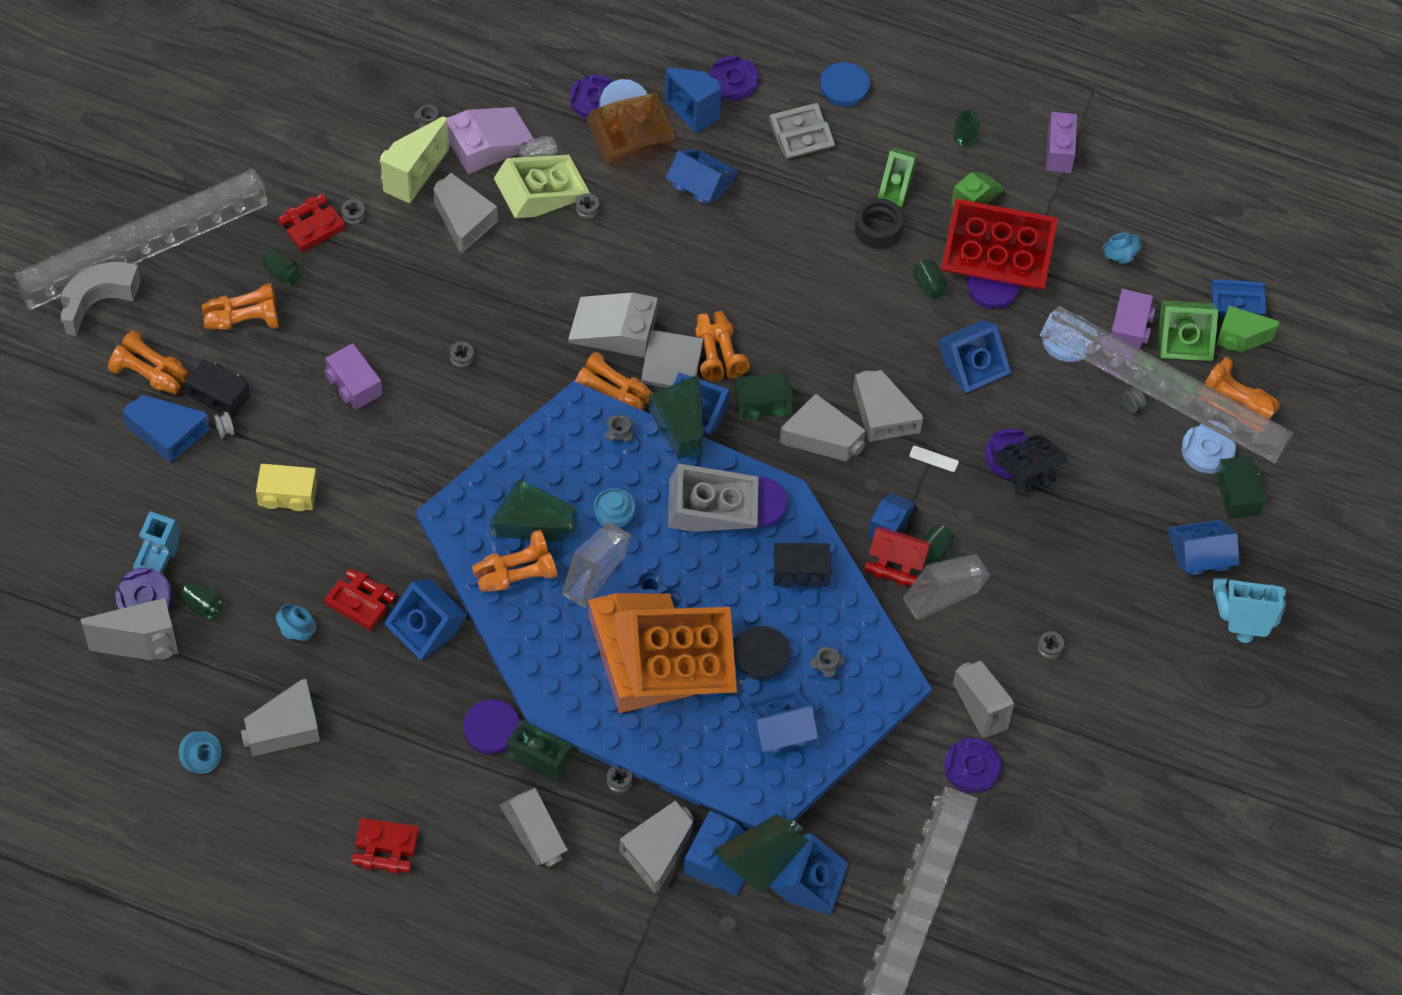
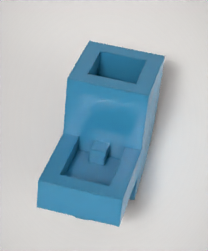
(160, 542)

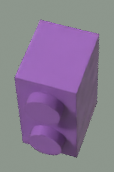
(1061, 142)
(1132, 316)
(353, 377)

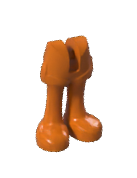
(221, 312)
(720, 332)
(162, 377)
(632, 390)
(1254, 399)
(494, 571)

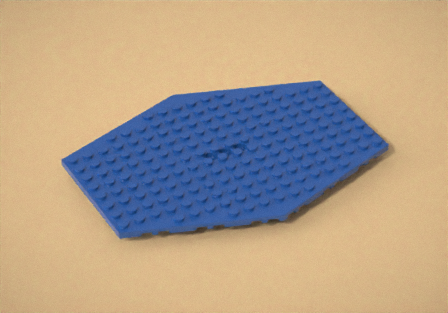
(549, 651)

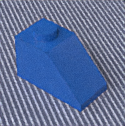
(891, 514)

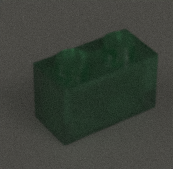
(763, 396)
(1240, 487)
(539, 750)

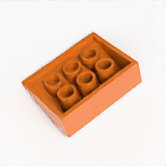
(602, 619)
(677, 650)

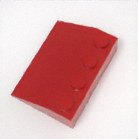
(999, 244)

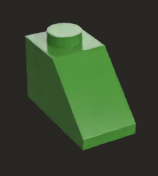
(898, 175)
(977, 188)
(1245, 330)

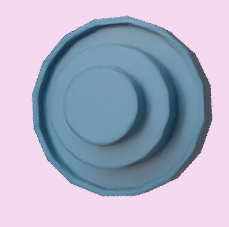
(1122, 247)
(614, 507)
(295, 622)
(199, 752)

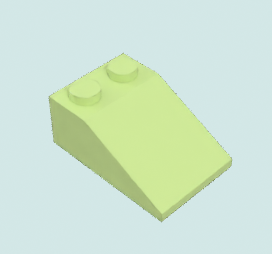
(414, 159)
(539, 184)

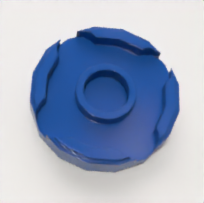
(844, 84)

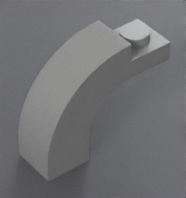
(97, 283)

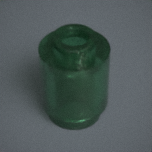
(966, 128)
(281, 266)
(930, 279)
(941, 541)
(201, 600)

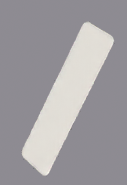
(933, 458)

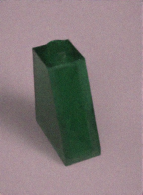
(680, 416)
(531, 510)
(763, 851)

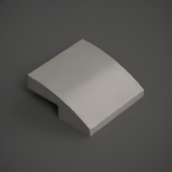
(801, 131)
(669, 355)

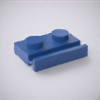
(1238, 294)

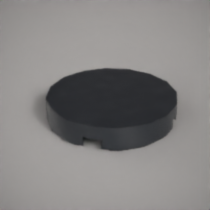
(762, 652)

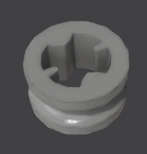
(224, 425)

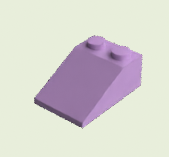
(486, 136)

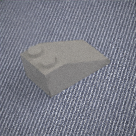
(615, 322)
(711, 499)
(133, 632)

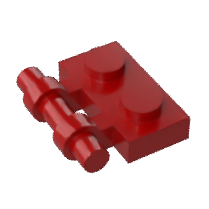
(314, 229)
(899, 549)
(355, 604)
(385, 838)

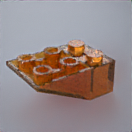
(629, 127)

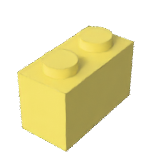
(286, 487)

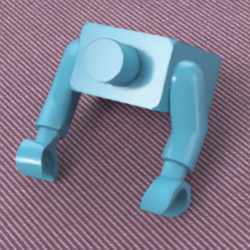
(1250, 608)

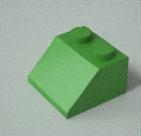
(1187, 330)

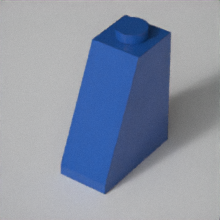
(165, 425)

